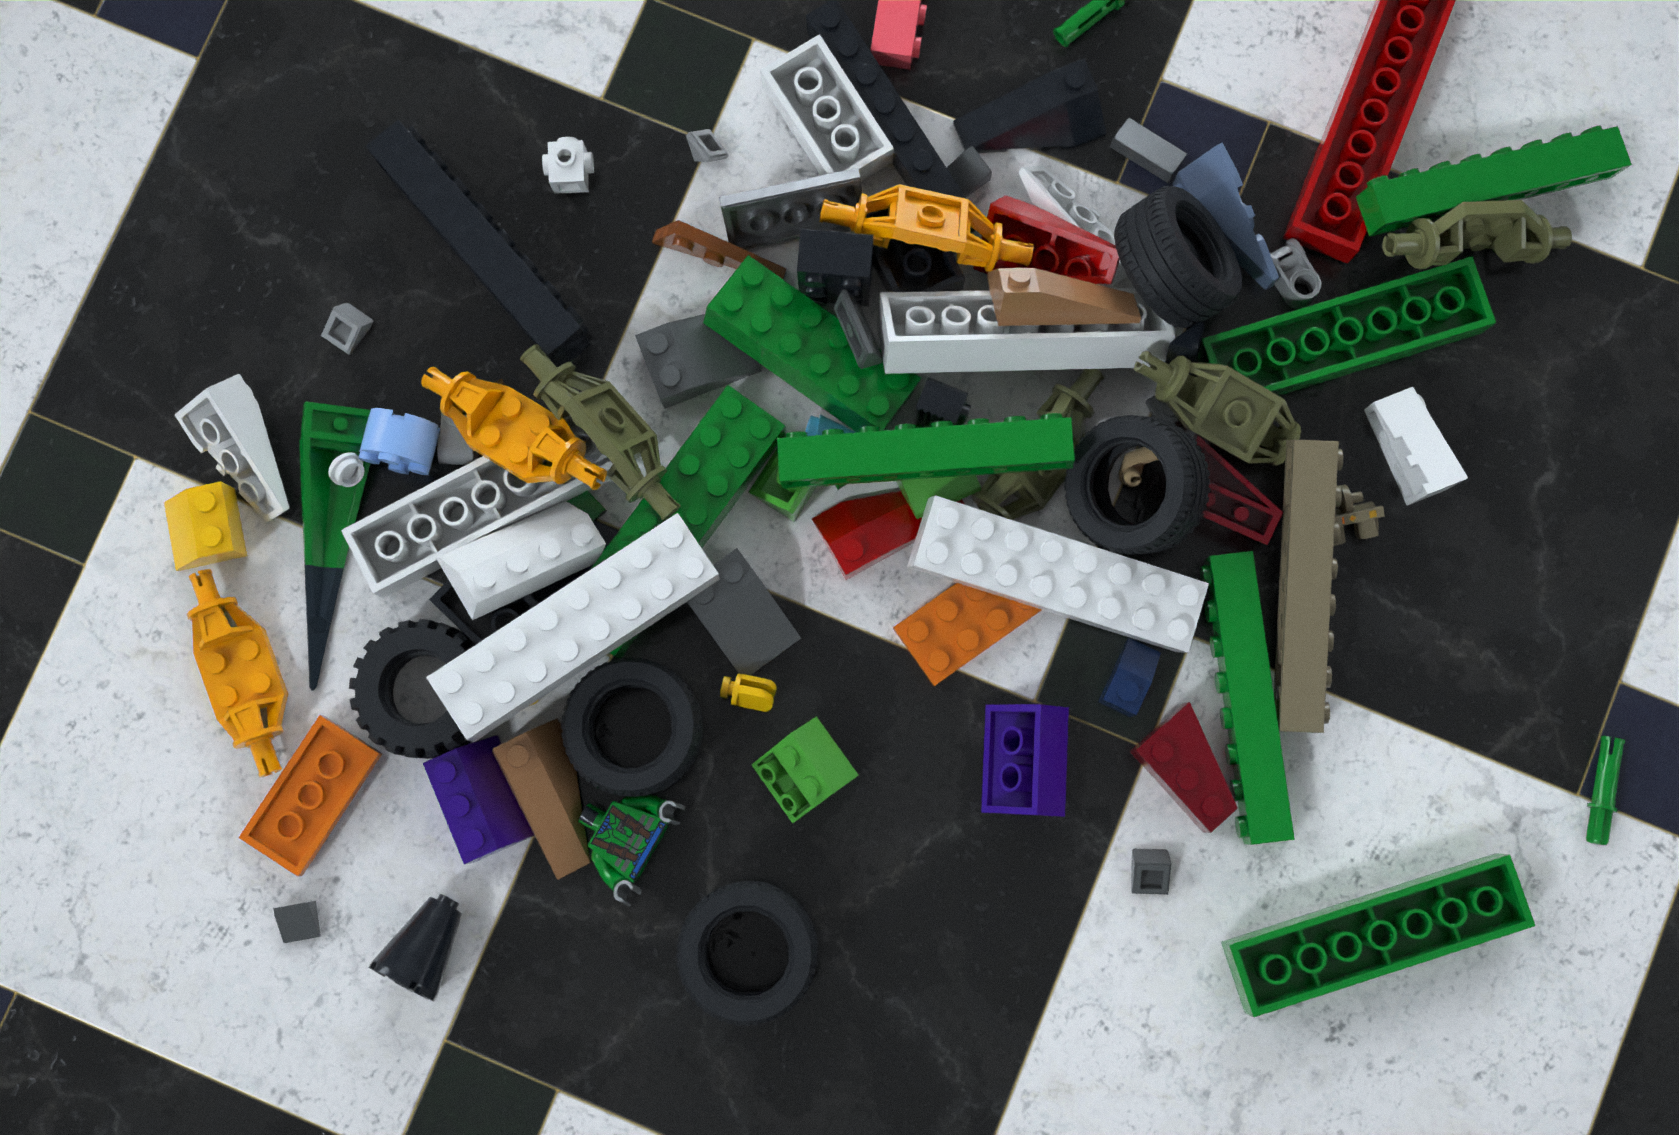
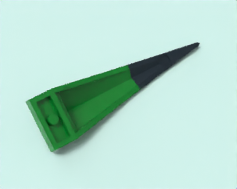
(325, 512)

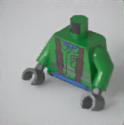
(627, 838)

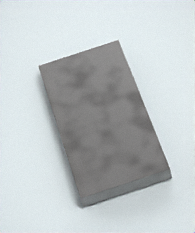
(784, 209)

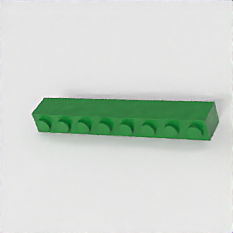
(1502, 176)
(925, 452)
(1247, 699)

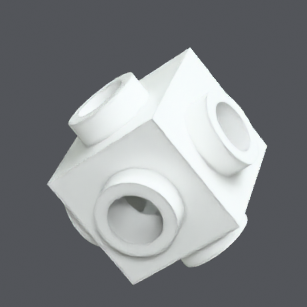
(568, 165)

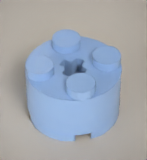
(400, 441)

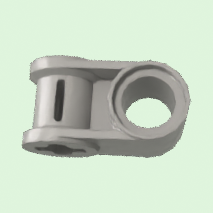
(1295, 269)
(452, 446)

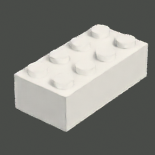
(826, 111)

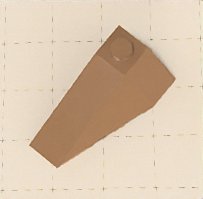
(1048, 298)
(547, 794)

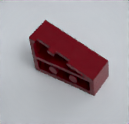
(1236, 501)

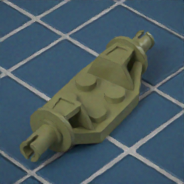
(1503, 226)
(1223, 407)
(610, 423)
(1037, 487)

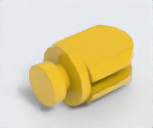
(749, 692)

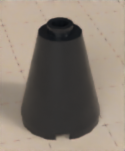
(421, 948)

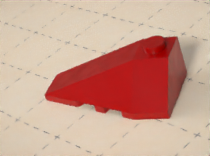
(1057, 243)
(867, 530)

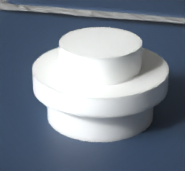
(346, 470)

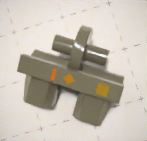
(1362, 515)

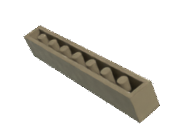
(1306, 584)

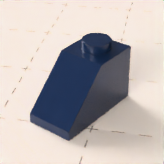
(1130, 678)

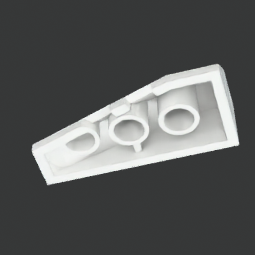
(1057, 198)
(232, 429)

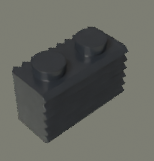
(941, 403)

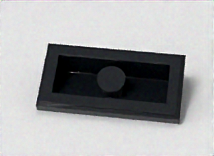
(1186, 344)

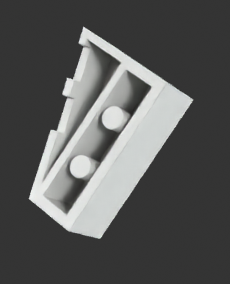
(1413, 446)

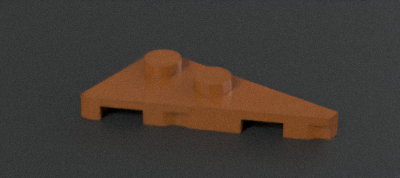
(713, 250)

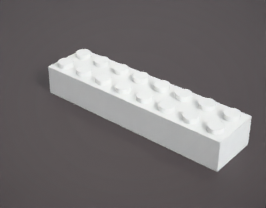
(962, 335)
(470, 503)
(1057, 574)
(573, 628)

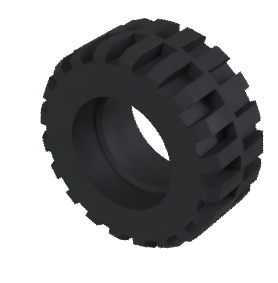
(376, 682)

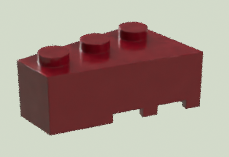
(1186, 768)

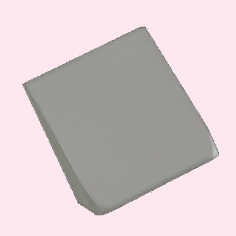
(346, 327)

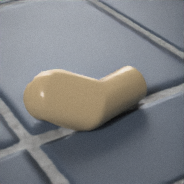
(1133, 464)

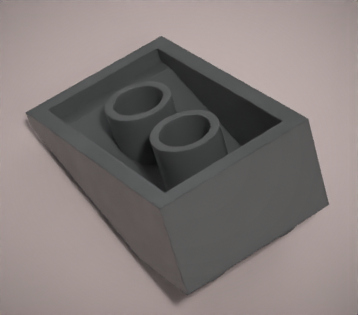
(691, 360)
(743, 616)

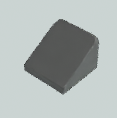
(970, 171)
(1150, 871)
(298, 921)

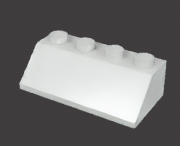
(522, 558)

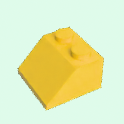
(205, 526)

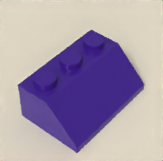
(1025, 759)
(477, 800)

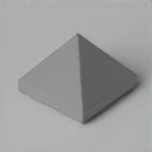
(705, 146)

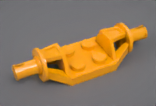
(930, 221)
(513, 430)
(238, 672)

